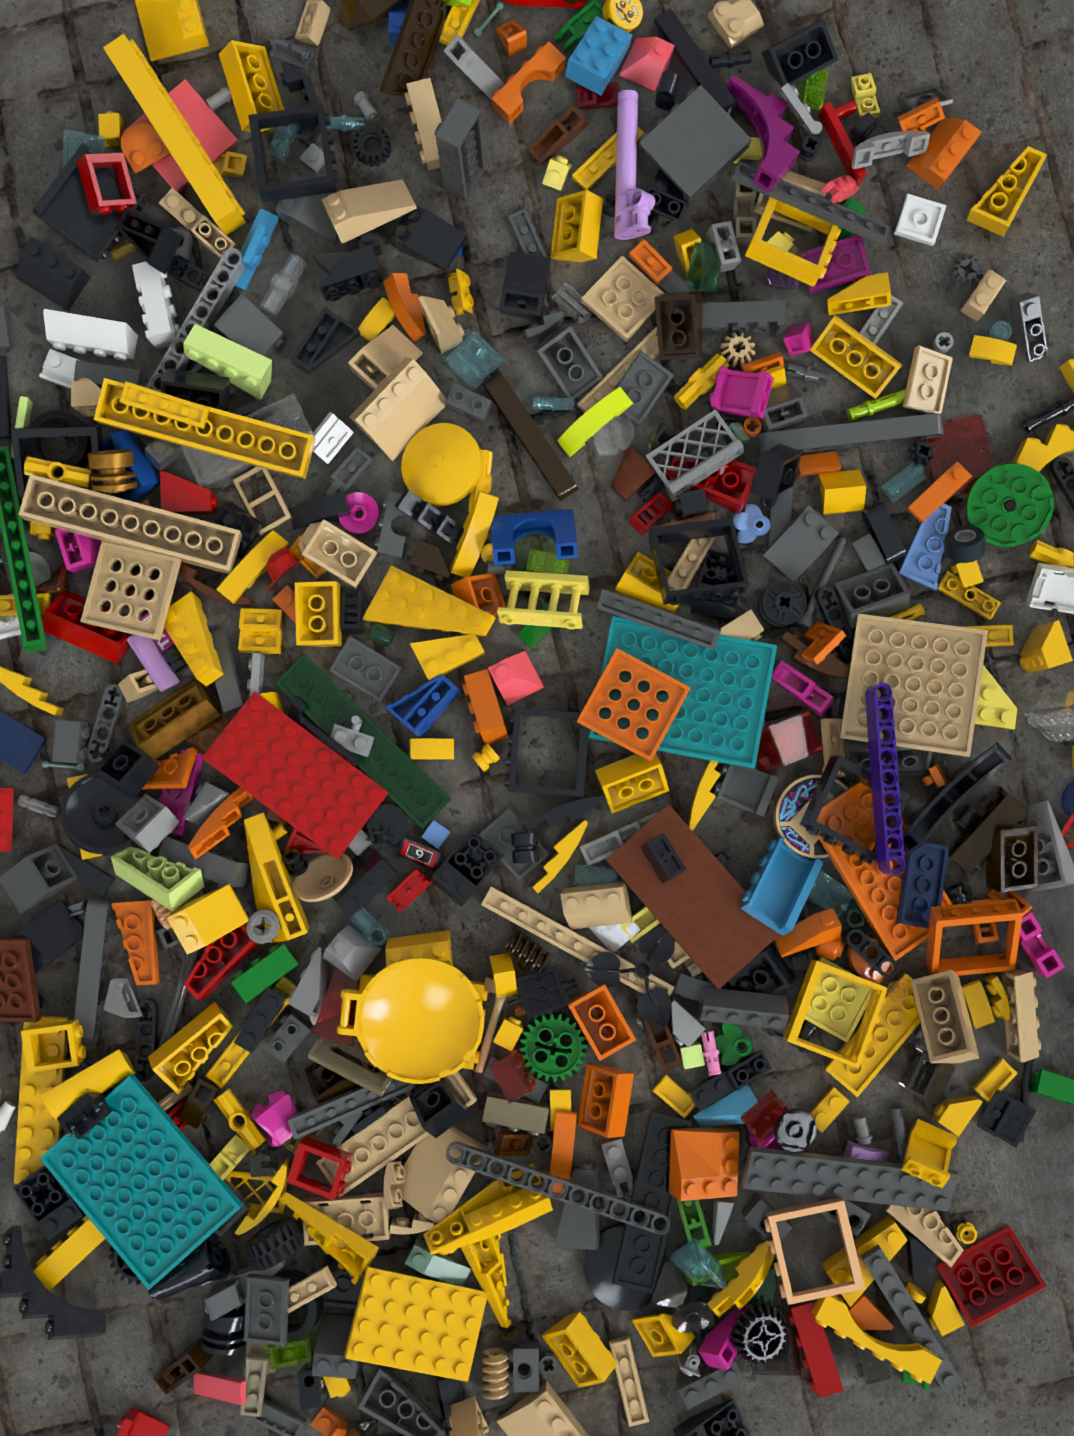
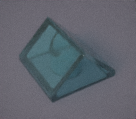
(699, 1265)

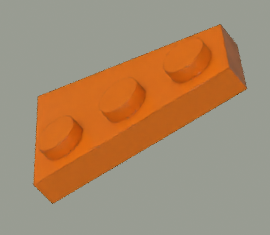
(173, 771)

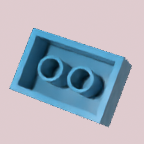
(598, 55)

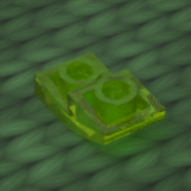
(815, 89)

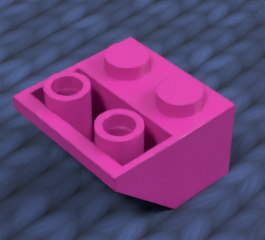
(78, 550)

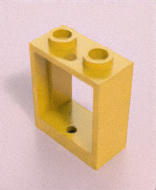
(32, 1047)

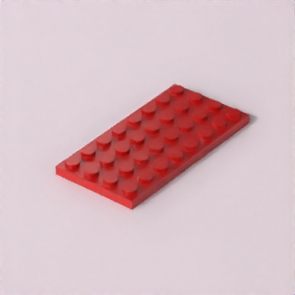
(295, 775)

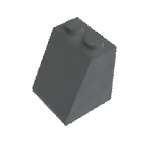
(250, 328)
(37, 878)
(331, 1347)

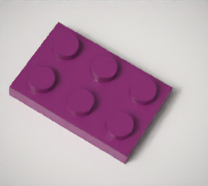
(846, 264)

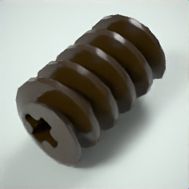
(526, 952)

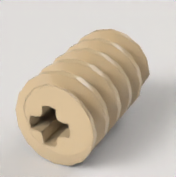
(498, 1373)

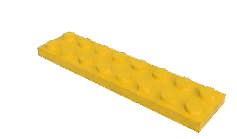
(35, 1126)

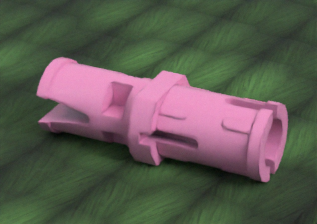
(711, 1053)

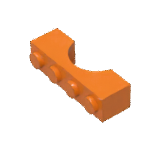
(544, 65)

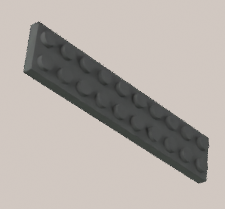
(843, 1177)

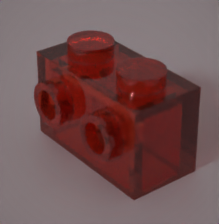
(513, 1076)

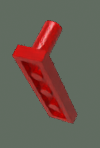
(830, 119)

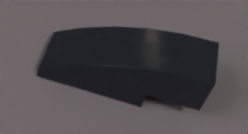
(324, 508)

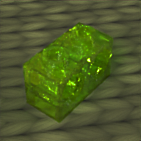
(546, 563)

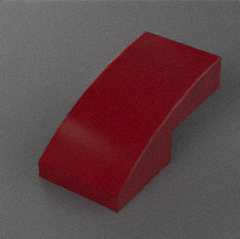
(590, 100)

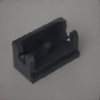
(663, 858)
(84, 1114)

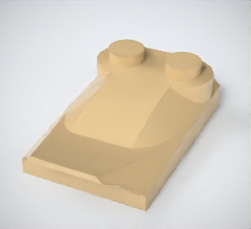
(336, 552)

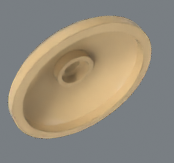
(323, 878)

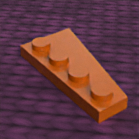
(139, 934)

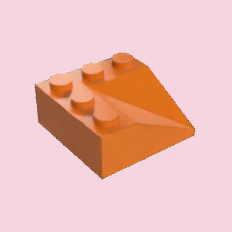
(703, 1163)

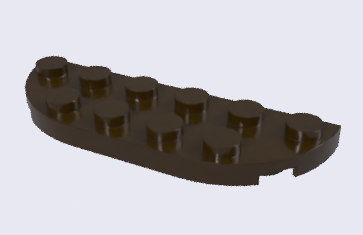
(414, 45)

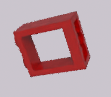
(86, 166)
(326, 1151)

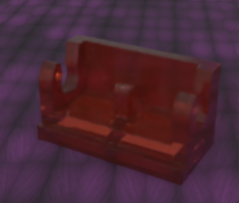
(763, 1115)

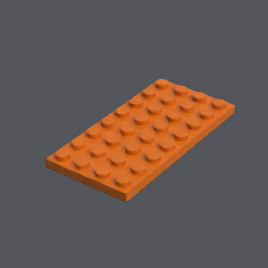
(874, 892)

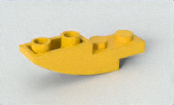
(741, 1289)

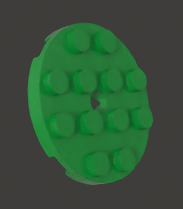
(1032, 504)

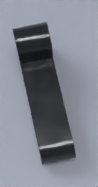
(671, 93)

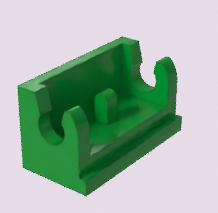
(1053, 1086)

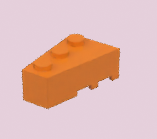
(485, 707)

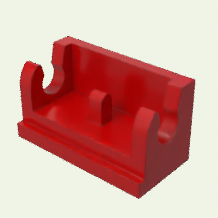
(409, 889)

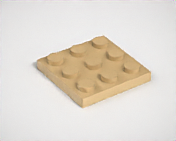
(622, 298)

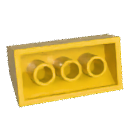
(250, 81)

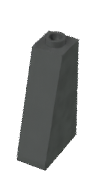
(579, 1226)

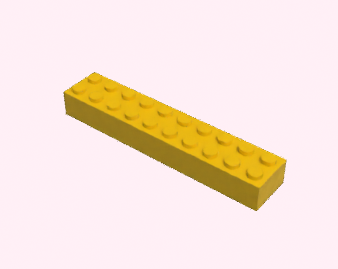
(176, 133)
(223, 434)

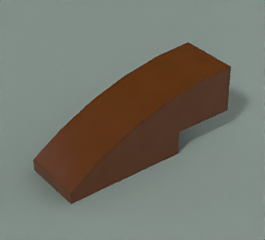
(558, 135)
(663, 1045)

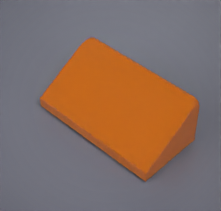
(818, 463)

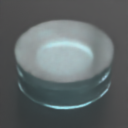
(1001, 330)

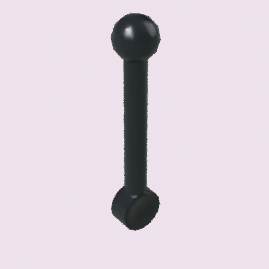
(770, 1031)

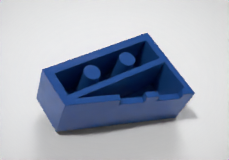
(425, 704)

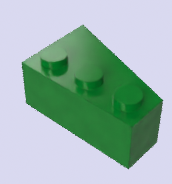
(262, 973)

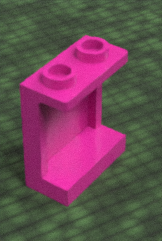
(741, 392)

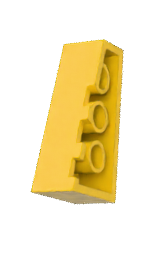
(1005, 197)
(884, 1234)

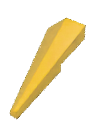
(341, 1243)
(489, 1270)

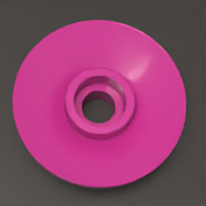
(360, 502)

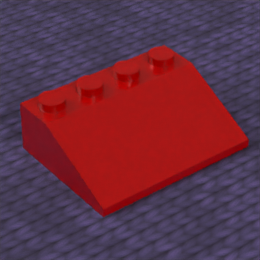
(991, 1277)

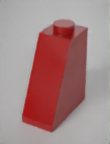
(185, 497)

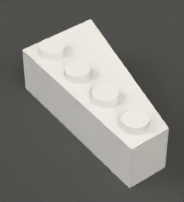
(156, 304)

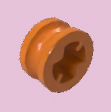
(757, 422)

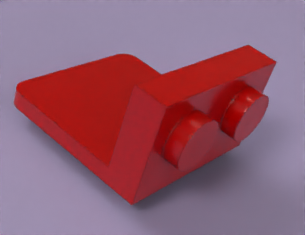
(141, 1424)

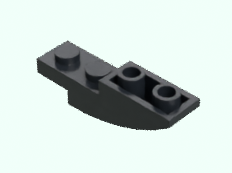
(730, 1079)

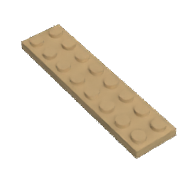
(385, 1139)

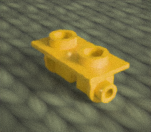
(459, 283)

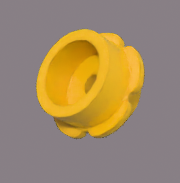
(970, 1237)

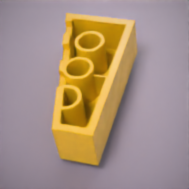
(191, 635)
(187, 1049)

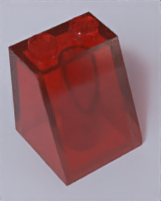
(788, 742)

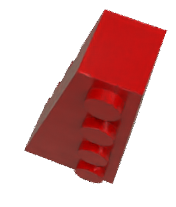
(219, 962)
(816, 1350)

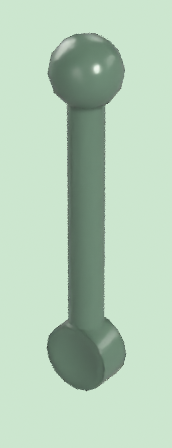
(478, 31)
(80, 767)

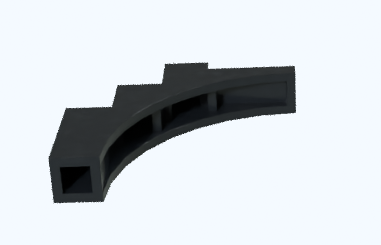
(945, 799)
(19, 1280)

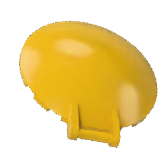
(416, 1019)

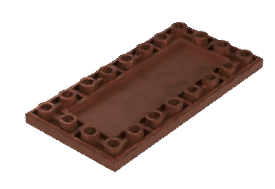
(697, 905)

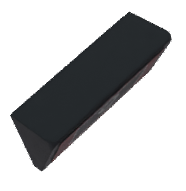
(419, 853)

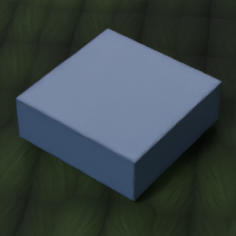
(436, 834)

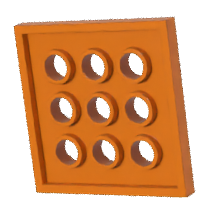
(627, 737)

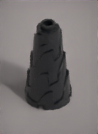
(198, 1268)

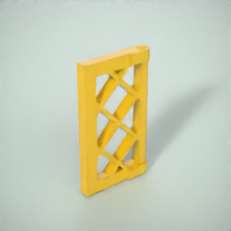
(247, 1175)

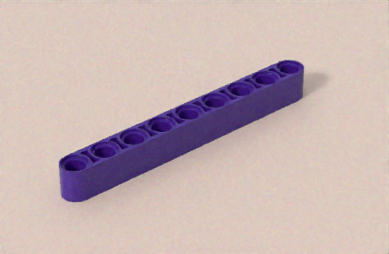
(891, 787)

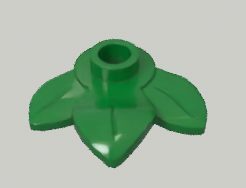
(728, 1044)

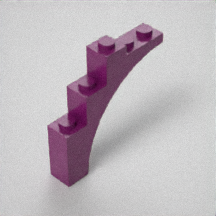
(774, 132)

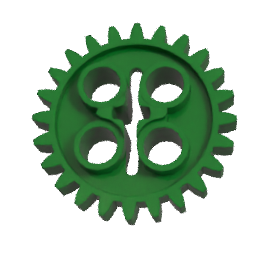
(549, 1066)

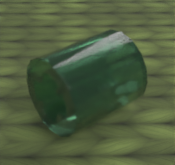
(382, 634)

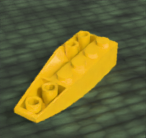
(271, 880)
(488, 1214)

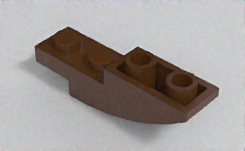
(830, 666)

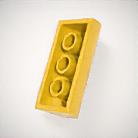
(855, 357)
(96, 1078)

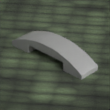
(890, 144)

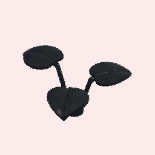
(659, 946)

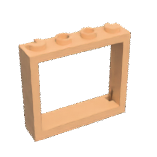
(780, 1267)

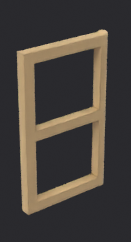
(275, 491)

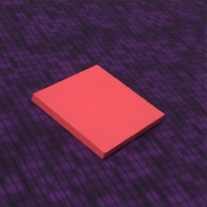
(204, 123)

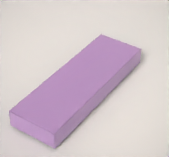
(153, 662)

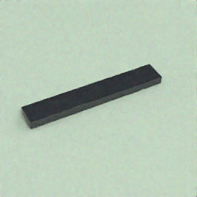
(693, 59)

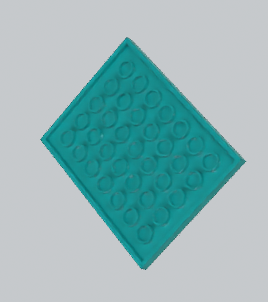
(726, 696)
(142, 1183)

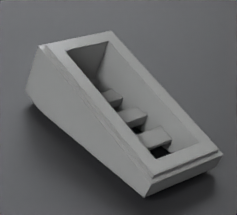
(721, 1213)

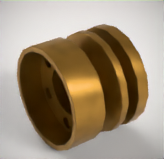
(112, 470)

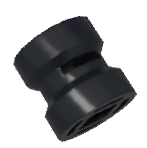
(175, 658)

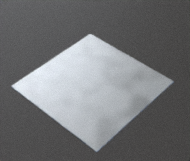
(613, 936)

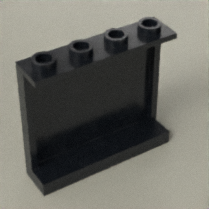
(68, 212)

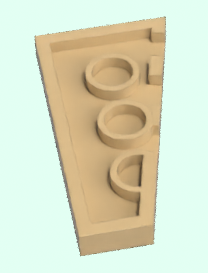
(929, 1230)

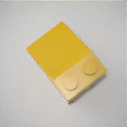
(207, 918)

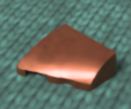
(631, 474)

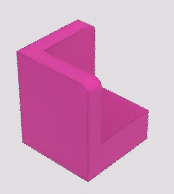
(799, 338)

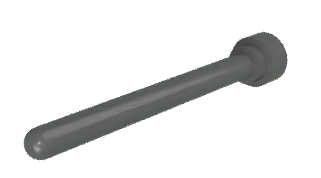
(806, 619)

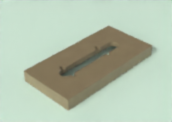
(324, 1056)

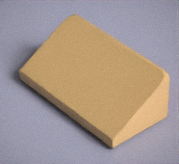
(313, 22)

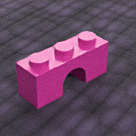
(1041, 956)

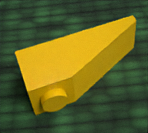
(865, 294)

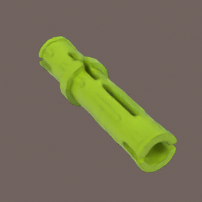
(868, 407)

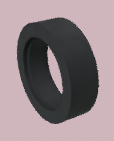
(53, 418)
(315, 1308)

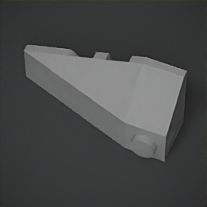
(1054, 859)

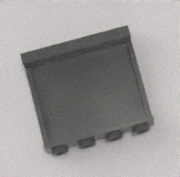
(695, 143)

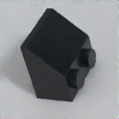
(438, 1106)

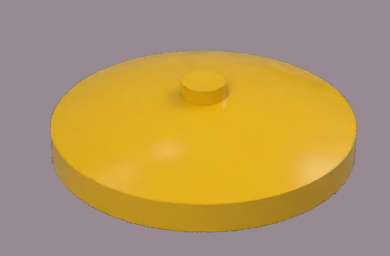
(442, 464)

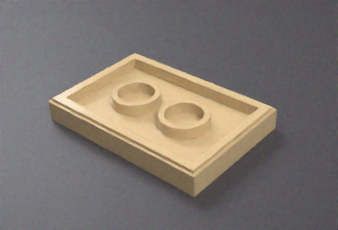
(927, 381)

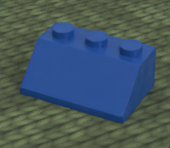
(146, 477)

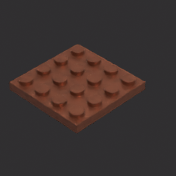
(17, 982)

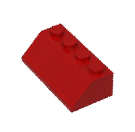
(63, 621)

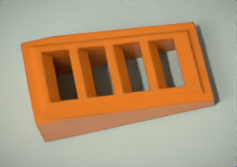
(992, 929)

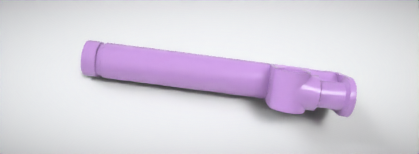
(631, 203)

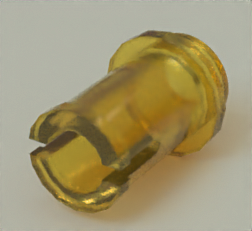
(123, 250)

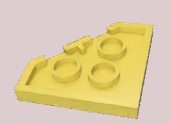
(994, 705)

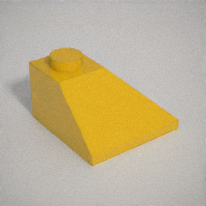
(661, 1336)

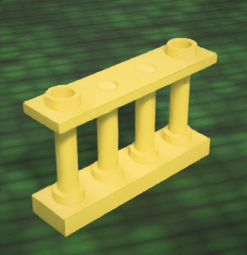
(544, 582)

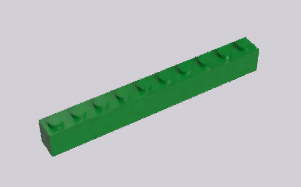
(19, 559)

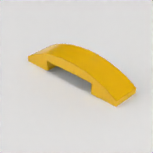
(254, 1218)

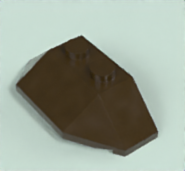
(364, 12)

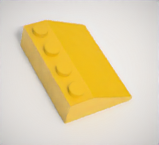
(171, 27)

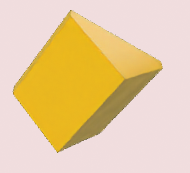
(842, 491)

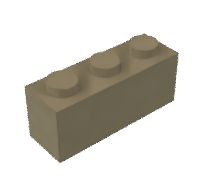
(517, 1115)

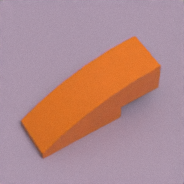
(405, 305)

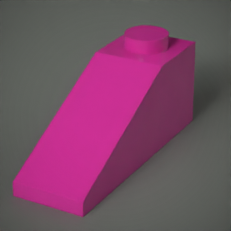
(718, 1347)

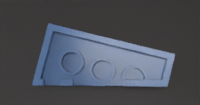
(926, 549)

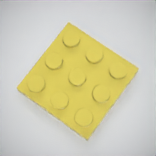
(837, 1003)

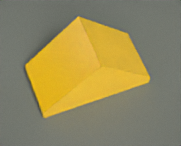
(503, 975)

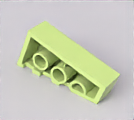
(228, 359)
(158, 878)

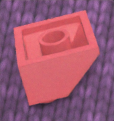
(647, 62)
(515, 677)

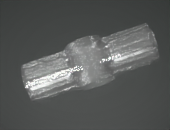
(283, 284)

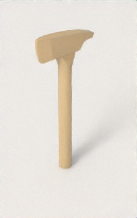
(489, 983)

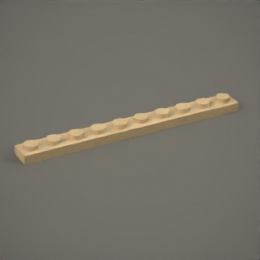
(562, 936)

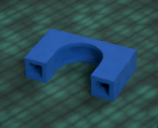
(555, 524)

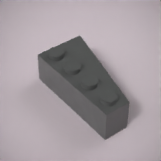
(750, 317)
(215, 868)

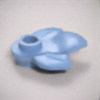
(747, 522)

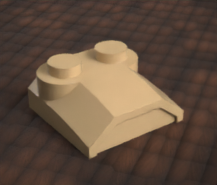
(735, 20)

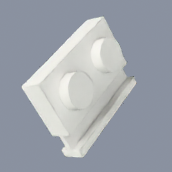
(59, 368)
(330, 437)

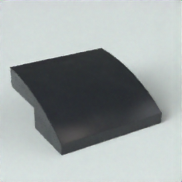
(1006, 1118)

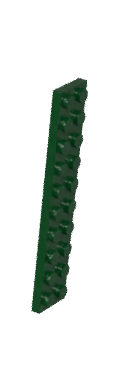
(386, 762)

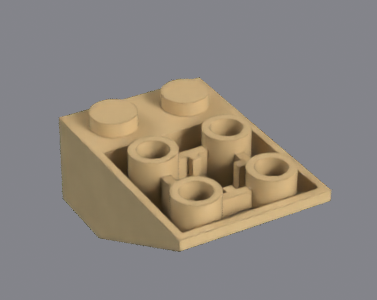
(382, 356)

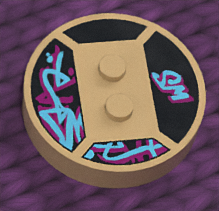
(790, 809)

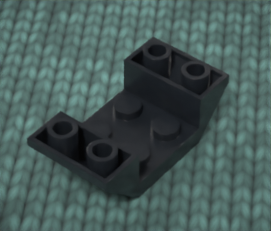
(668, 198)

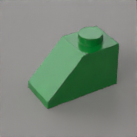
(534, 634)

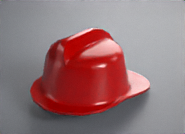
(280, 563)

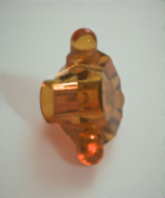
(207, 735)

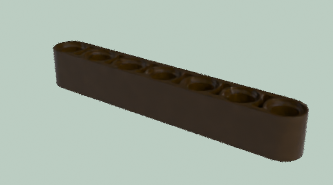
(530, 436)

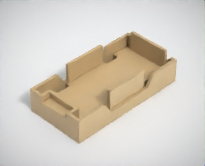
(354, 1215)

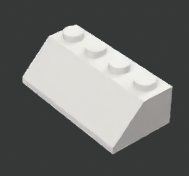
(90, 335)

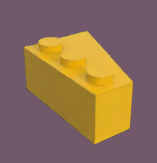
(447, 654)

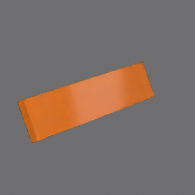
(216, 825)
(562, 1146)

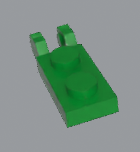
(579, 25)

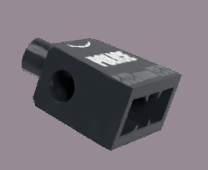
(313, 1390)

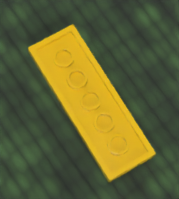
(893, 1028)

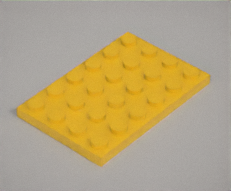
(416, 1324)

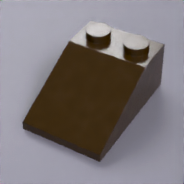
(679, 325)
(1013, 860)

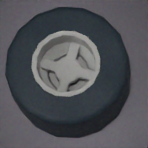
(966, 544)

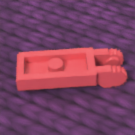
(840, 188)

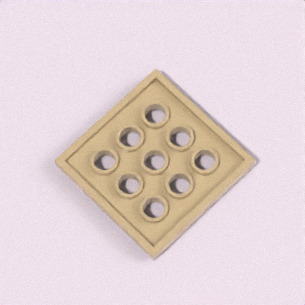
(118, 598)

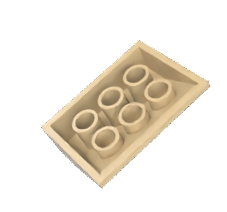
(399, 408)
(431, 1180)
(541, 1415)

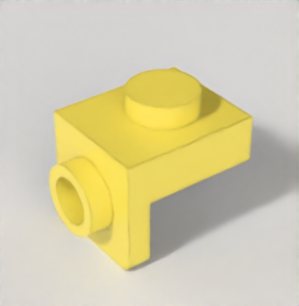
(557, 172)

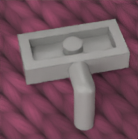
(352, 738)

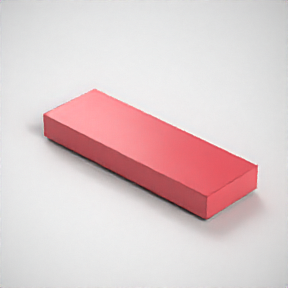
(220, 1387)

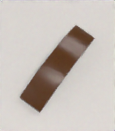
(192, 576)

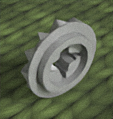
(258, 920)

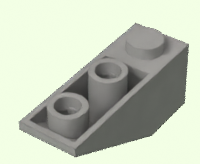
(473, 66)
(312, 986)

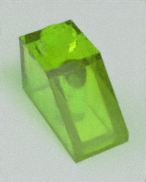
(291, 1354)

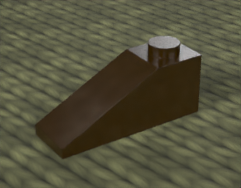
(183, 1367)

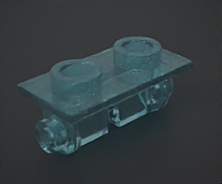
(281, 142)
(903, 482)

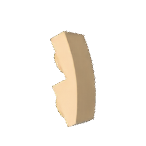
(393, 1177)
(404, 1226)

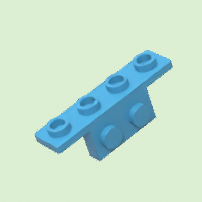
(255, 244)

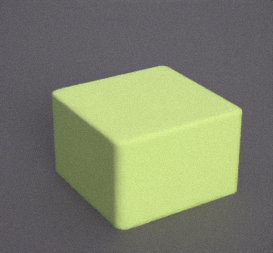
(692, 1056)

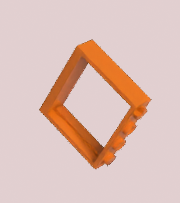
(974, 914)

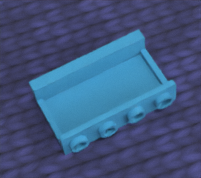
(780, 887)

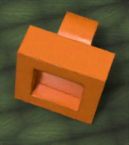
(936, 775)

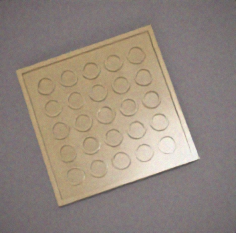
(931, 677)

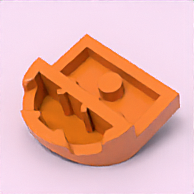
(142, 146)
(861, 967)

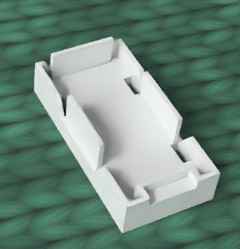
(1052, 587)

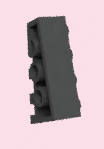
(398, 1406)

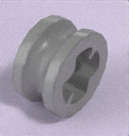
(942, 349)

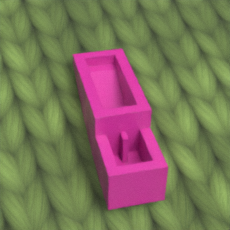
(802, 688)

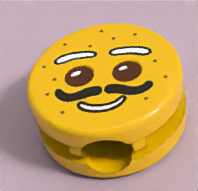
(623, 13)

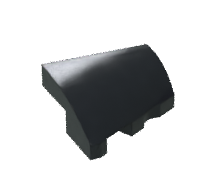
(237, 518)

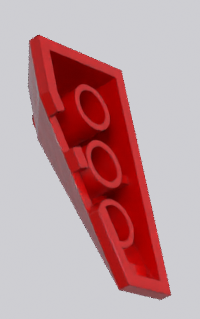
(725, 487)

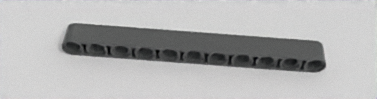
(565, 1194)

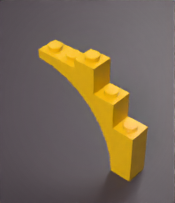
(1036, 455)

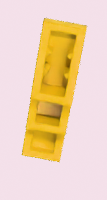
(474, 535)
(251, 567)
(21, 687)
(702, 796)
(565, 848)

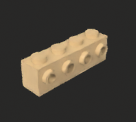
(426, 117)

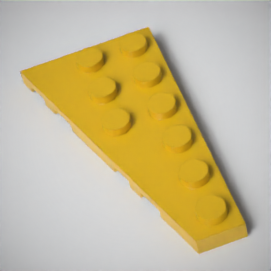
(417, 604)

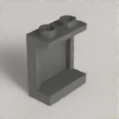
(746, 788)

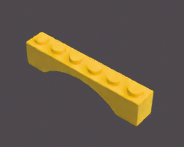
(910, 1357)

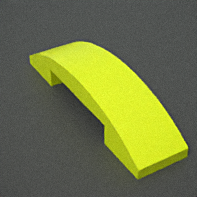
(593, 420)

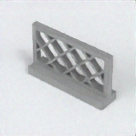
(707, 466)

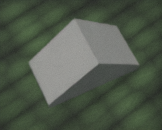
(121, 999)

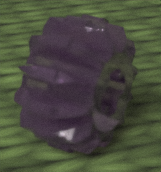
(780, 280)

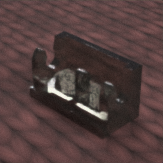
(262, 1164)

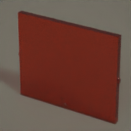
(962, 442)

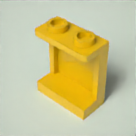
(929, 1153)

